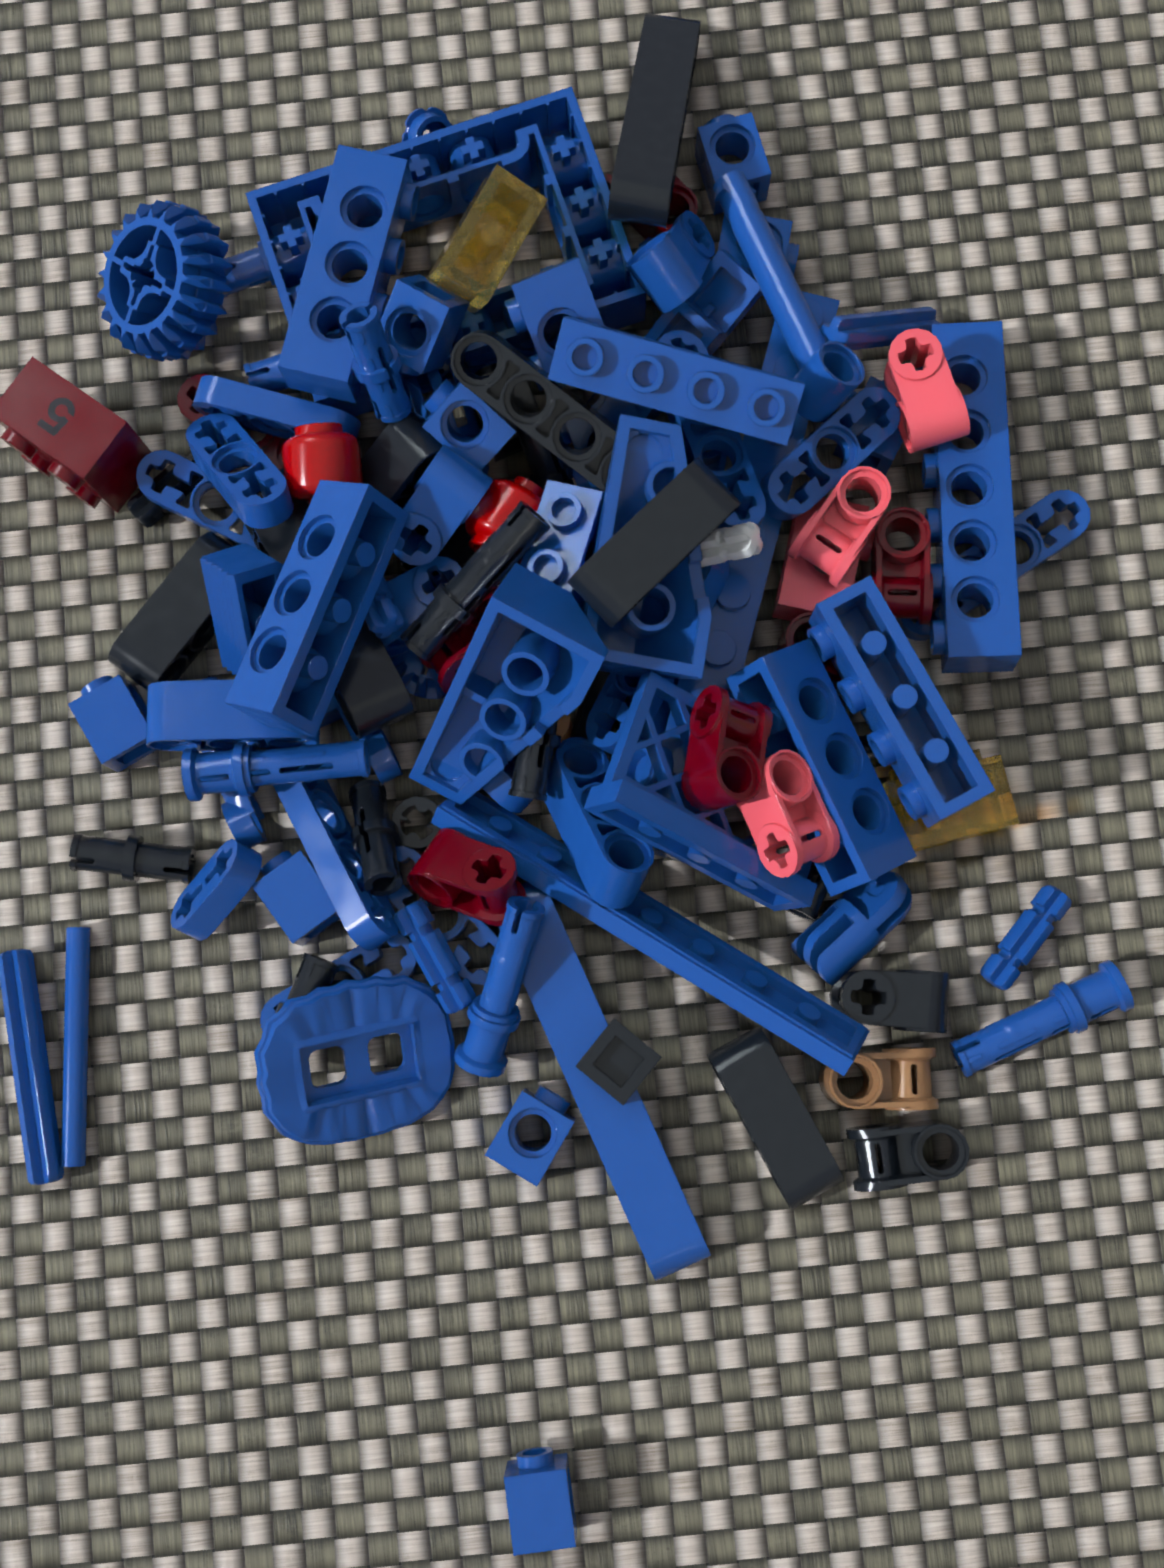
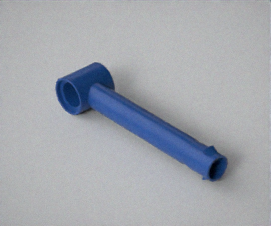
(826, 368)

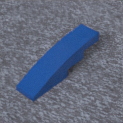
(710, 312)

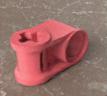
(927, 398)
(837, 531)
(787, 812)

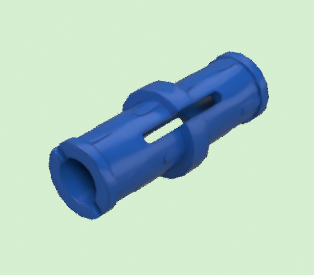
(375, 362)

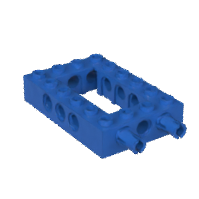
(536, 142)

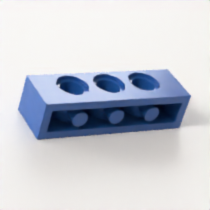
(358, 187)
(538, 298)
(675, 380)
(317, 607)
(817, 727)

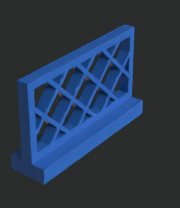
(670, 826)

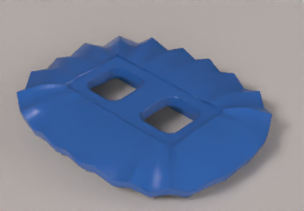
(363, 1100)

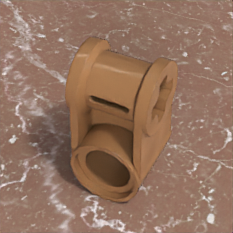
(892, 1080)

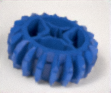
(165, 281)

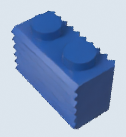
(237, 593)

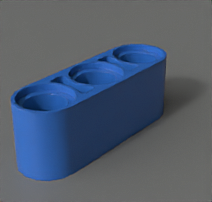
(197, 717)
(605, 856)

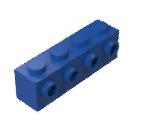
(898, 703)

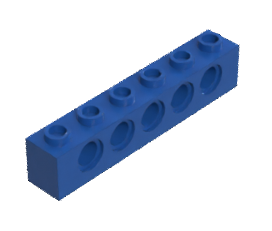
(994, 640)

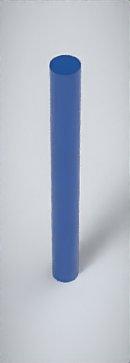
(75, 1047)

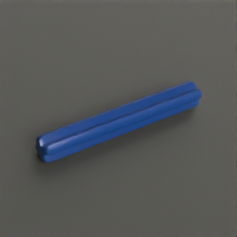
(30, 1067)

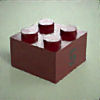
(71, 437)

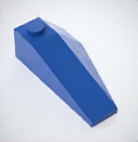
(672, 622)

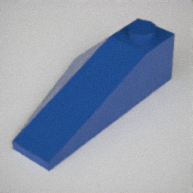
(515, 681)

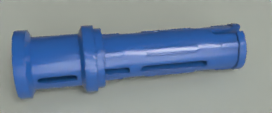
(248, 768)
(1067, 1008)
(495, 1011)

